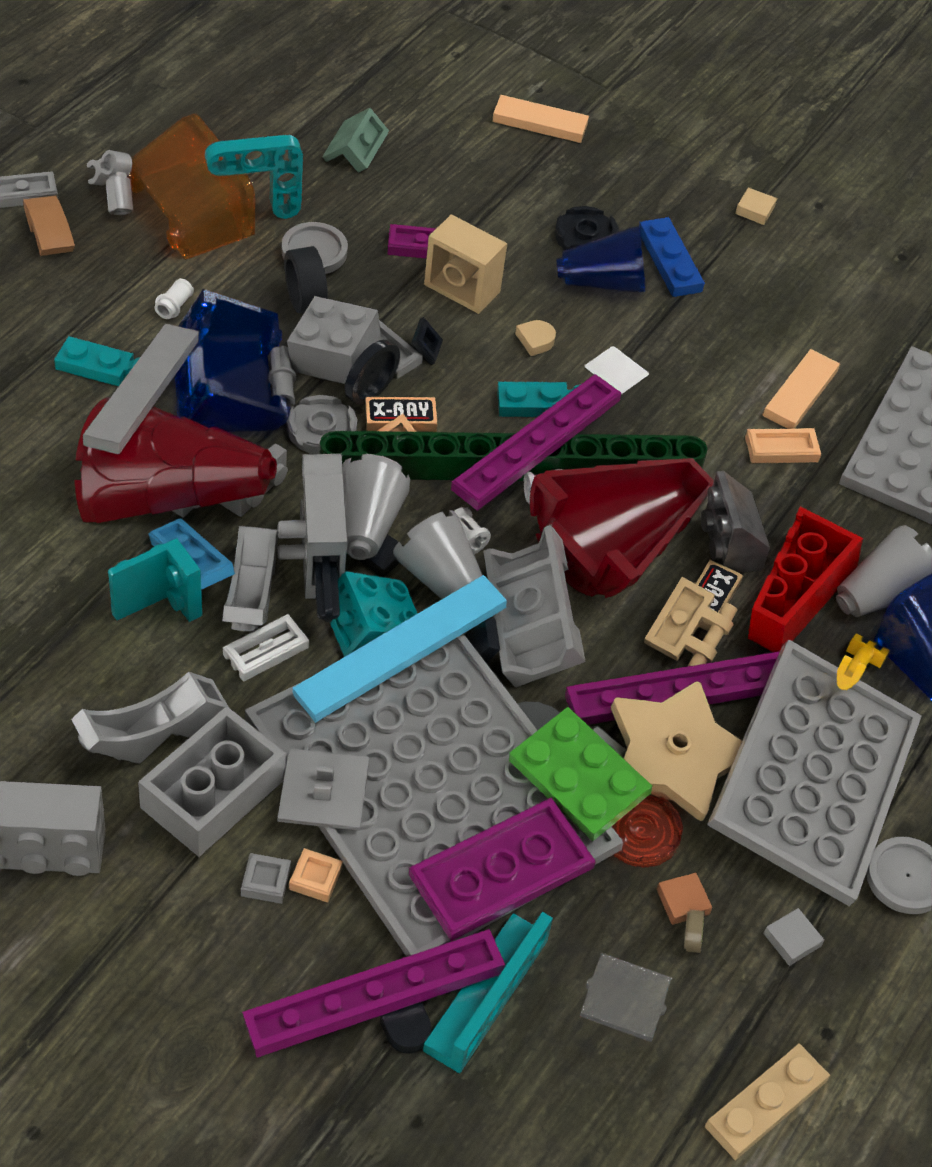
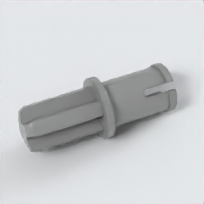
(282, 375)

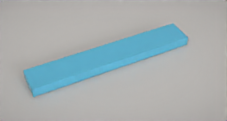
(398, 648)

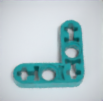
(271, 160)

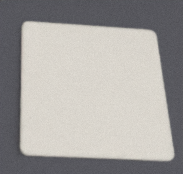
(617, 369)

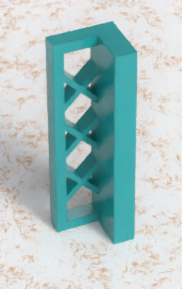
(481, 1003)

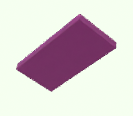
(501, 868)

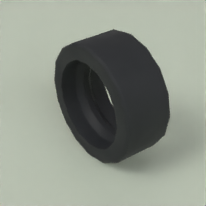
(304, 277)

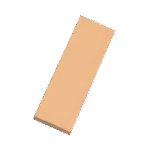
(540, 118)
(801, 389)

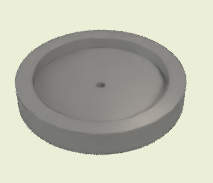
(324, 237)
(902, 874)

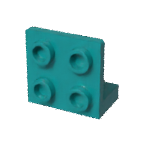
(157, 575)
(369, 609)

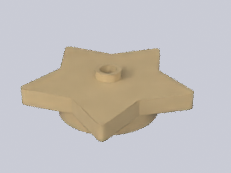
(677, 746)

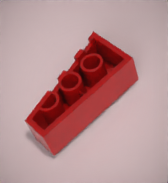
(803, 578)

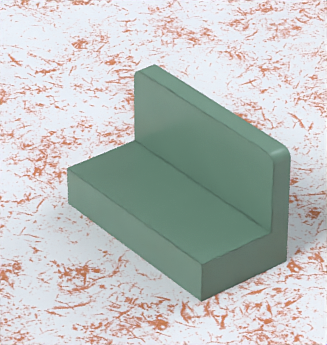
(358, 139)

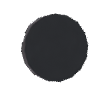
(582, 226)

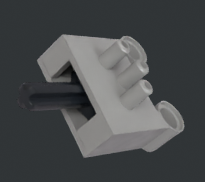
(322, 532)

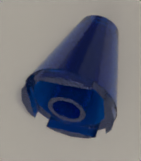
(606, 263)

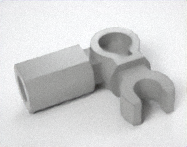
(113, 171)

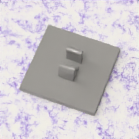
(323, 789)

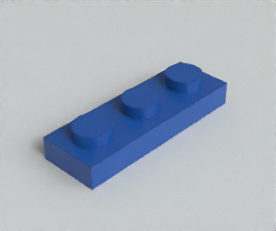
(671, 257)

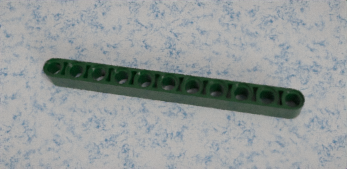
(452, 453)

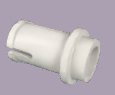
(169, 304)

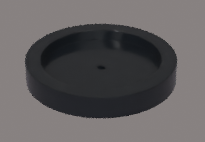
(372, 371)

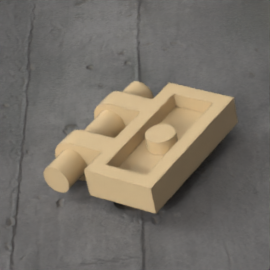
(680, 619)

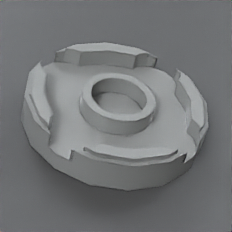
(316, 417)

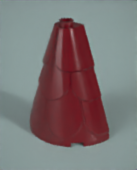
(168, 468)
(617, 517)

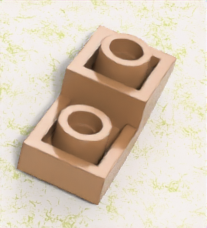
(49, 225)

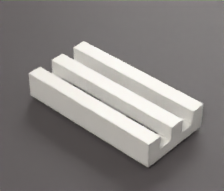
(270, 651)

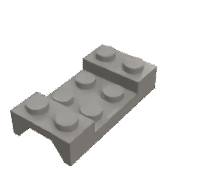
(538, 622)

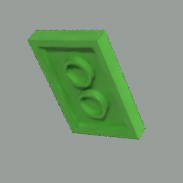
(580, 773)

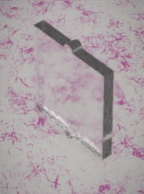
(626, 997)

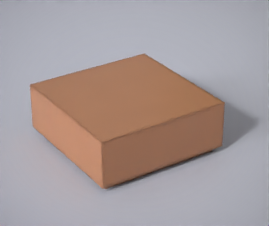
(681, 895)

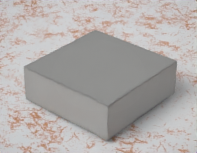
(265, 878)
(793, 936)

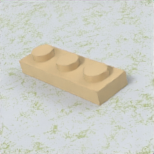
(767, 1101)

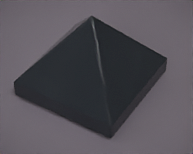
(426, 341)

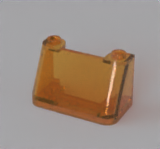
(200, 206)

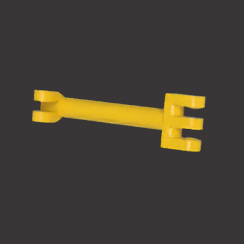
(852, 669)

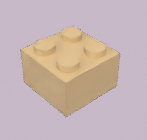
(465, 263)

